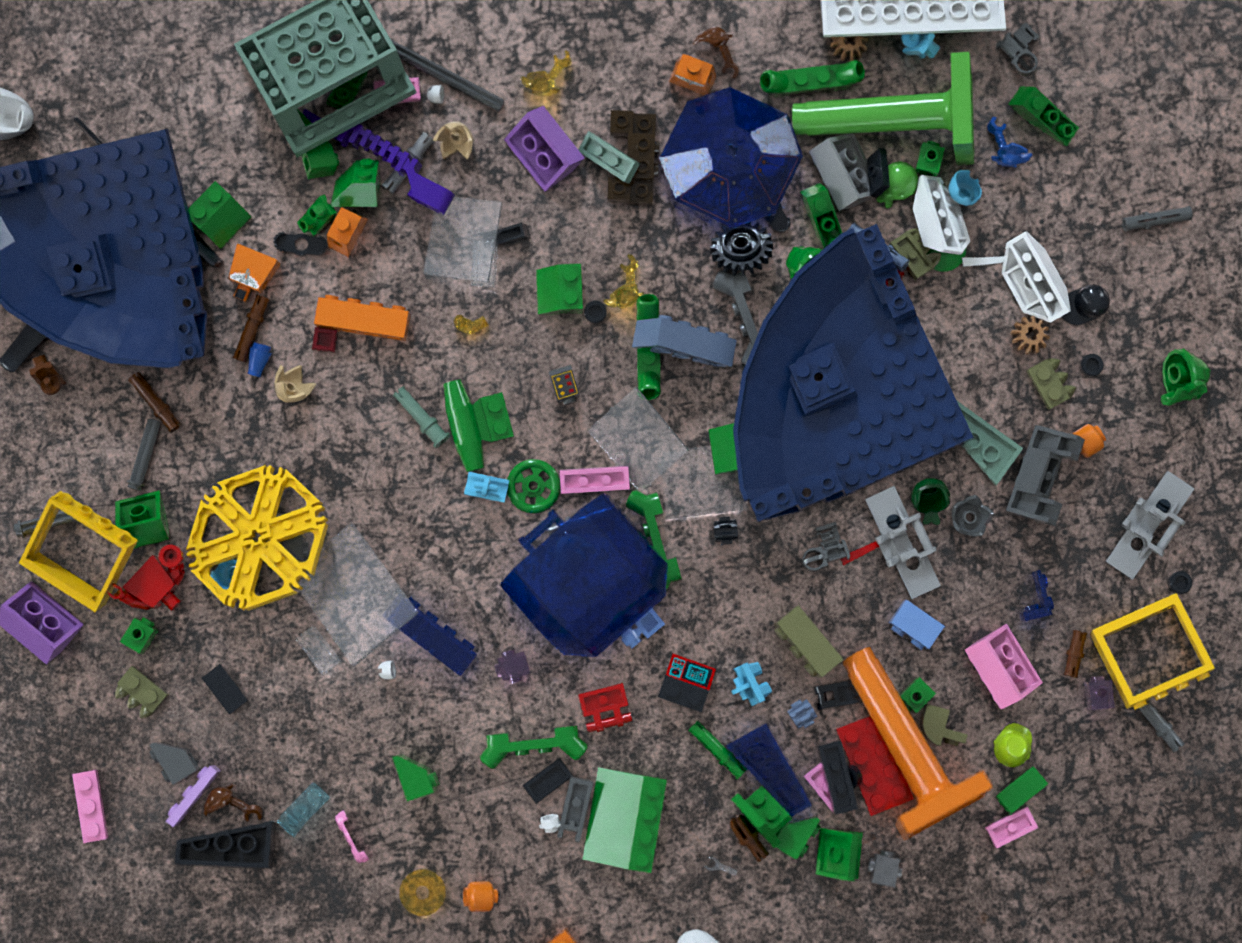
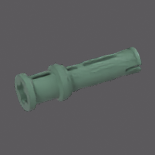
(428, 424)

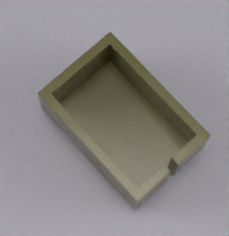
(807, 642)

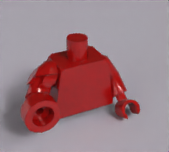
(154, 582)

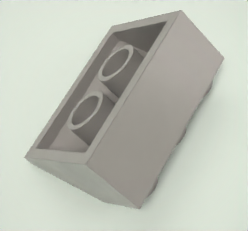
(843, 170)

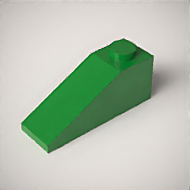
(320, 160)

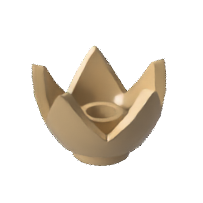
(454, 138)
(290, 386)

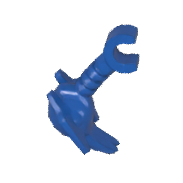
(1010, 154)

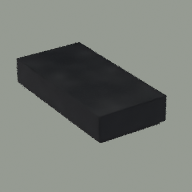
(225, 689)
(547, 780)

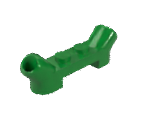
(810, 79)
(648, 362)
(650, 507)
(565, 738)

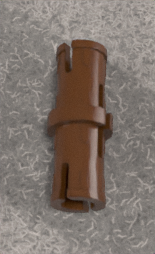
(1075, 654)

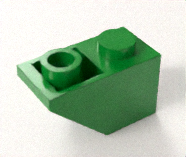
(796, 834)

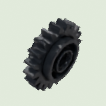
(741, 248)

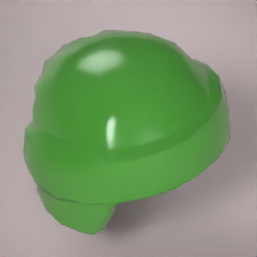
(903, 183)

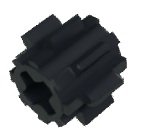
(725, 530)

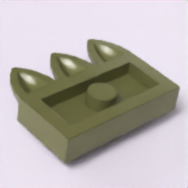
(919, 262)
(1050, 383)
(141, 691)

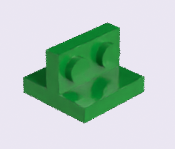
(763, 814)
(839, 854)

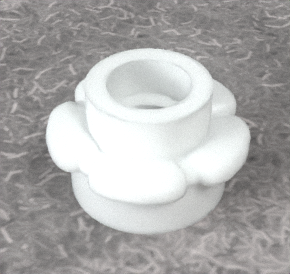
(550, 823)

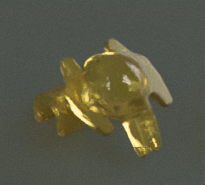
(544, 83)
(628, 293)

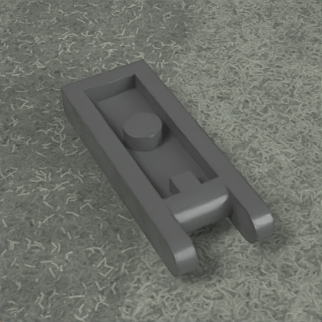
(575, 806)

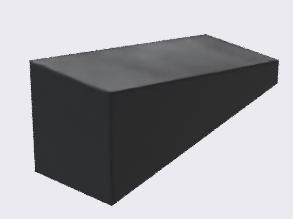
(513, 234)

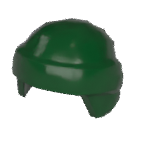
(930, 498)

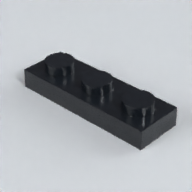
(837, 777)

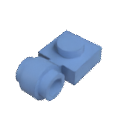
(647, 625)

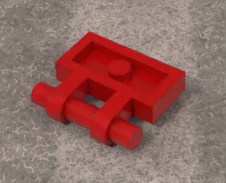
(604, 700)

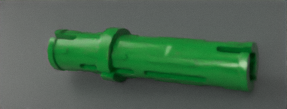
(720, 752)

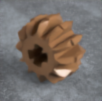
(849, 50)
(1037, 341)

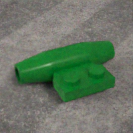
(471, 423)

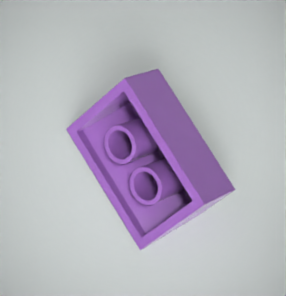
(543, 148)
(38, 622)

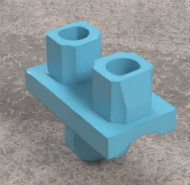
(920, 45)
(486, 487)
(747, 684)

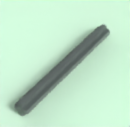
(449, 77)

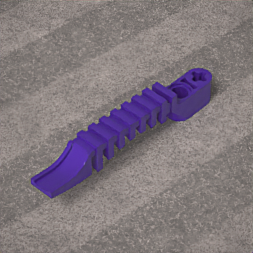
(422, 189)

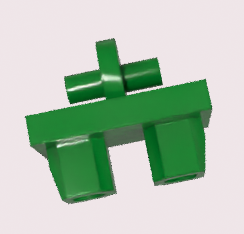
(317, 216)

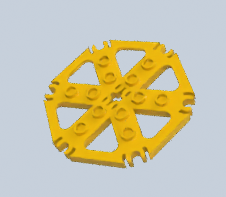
(245, 525)

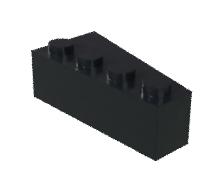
(235, 848)

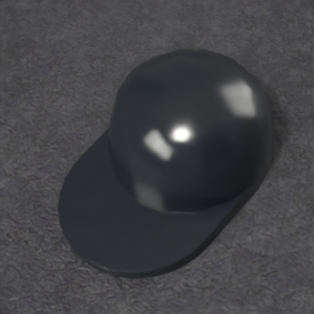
(1087, 304)

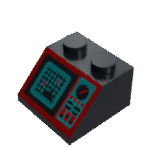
(686, 683)

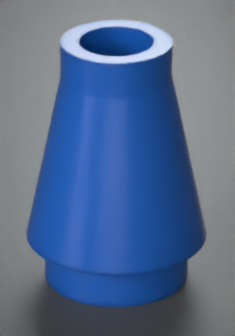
(258, 358)

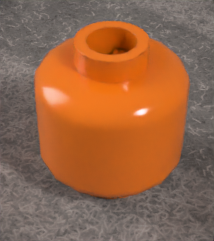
(1093, 439)
(480, 896)

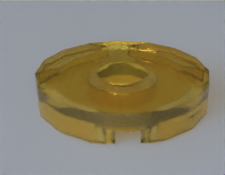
(436, 889)

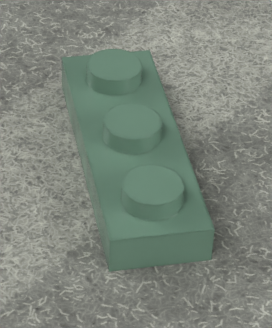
(608, 157)

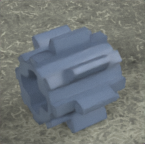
(802, 714)

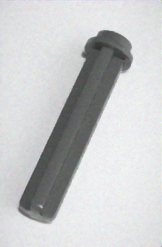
(144, 455)
(27, 527)

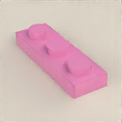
(594, 479)
(90, 806)

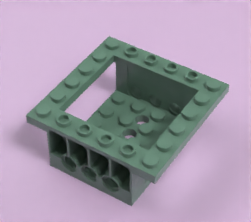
(293, 85)

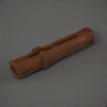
(251, 328)
(159, 408)

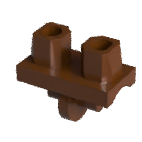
(46, 375)

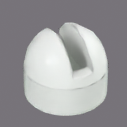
(436, 94)
(388, 670)

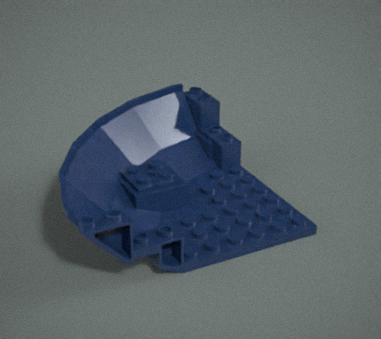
(129, 229)
(879, 393)

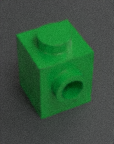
(929, 159)
(133, 640)
(923, 692)

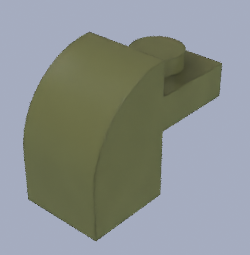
(933, 726)

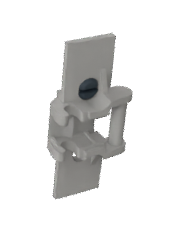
(1143, 521)
(895, 545)

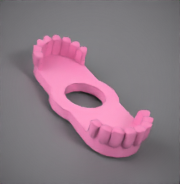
(340, 819)

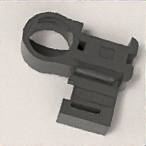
(1019, 45)
(832, 548)

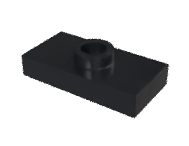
(878, 172)

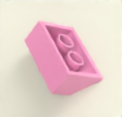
(1003, 667)

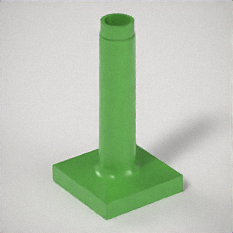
(913, 112)

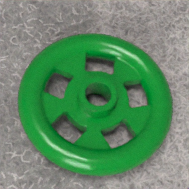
(541, 503)

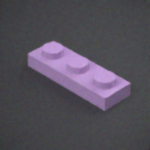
(192, 795)

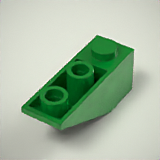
(1043, 114)
(821, 213)

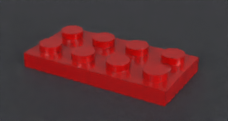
(882, 780)

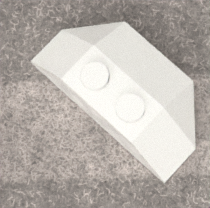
(939, 217)
(1034, 279)

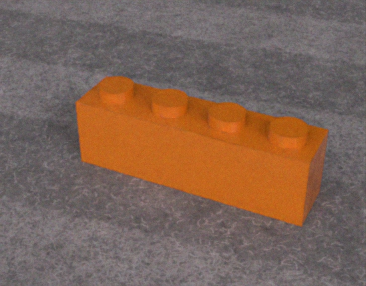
(362, 318)

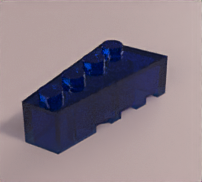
(439, 640)
(769, 764)

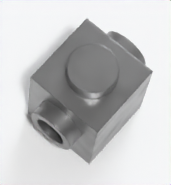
(885, 868)

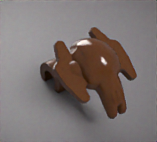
(718, 37)
(223, 796)

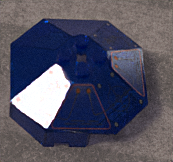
(724, 186)

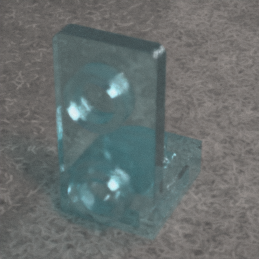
(302, 809)

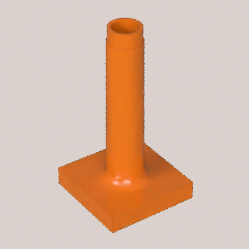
(934, 792)

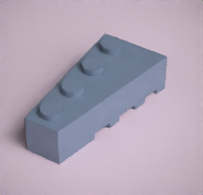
(685, 341)

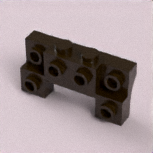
(642, 148)

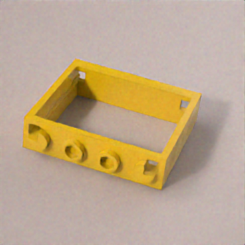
(58, 575)
(1160, 691)

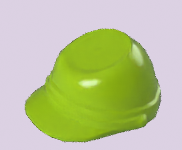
(1013, 745)

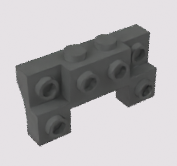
(1038, 474)

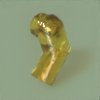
(469, 326)

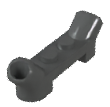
(737, 288)

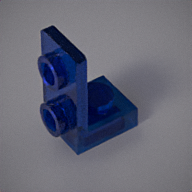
(1046, 602)

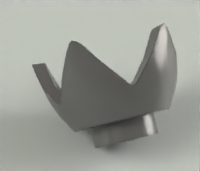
(981, 514)

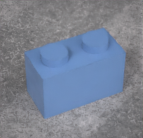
(915, 625)

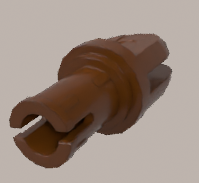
(748, 836)

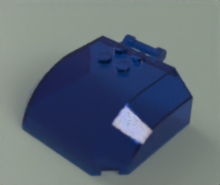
(587, 578)

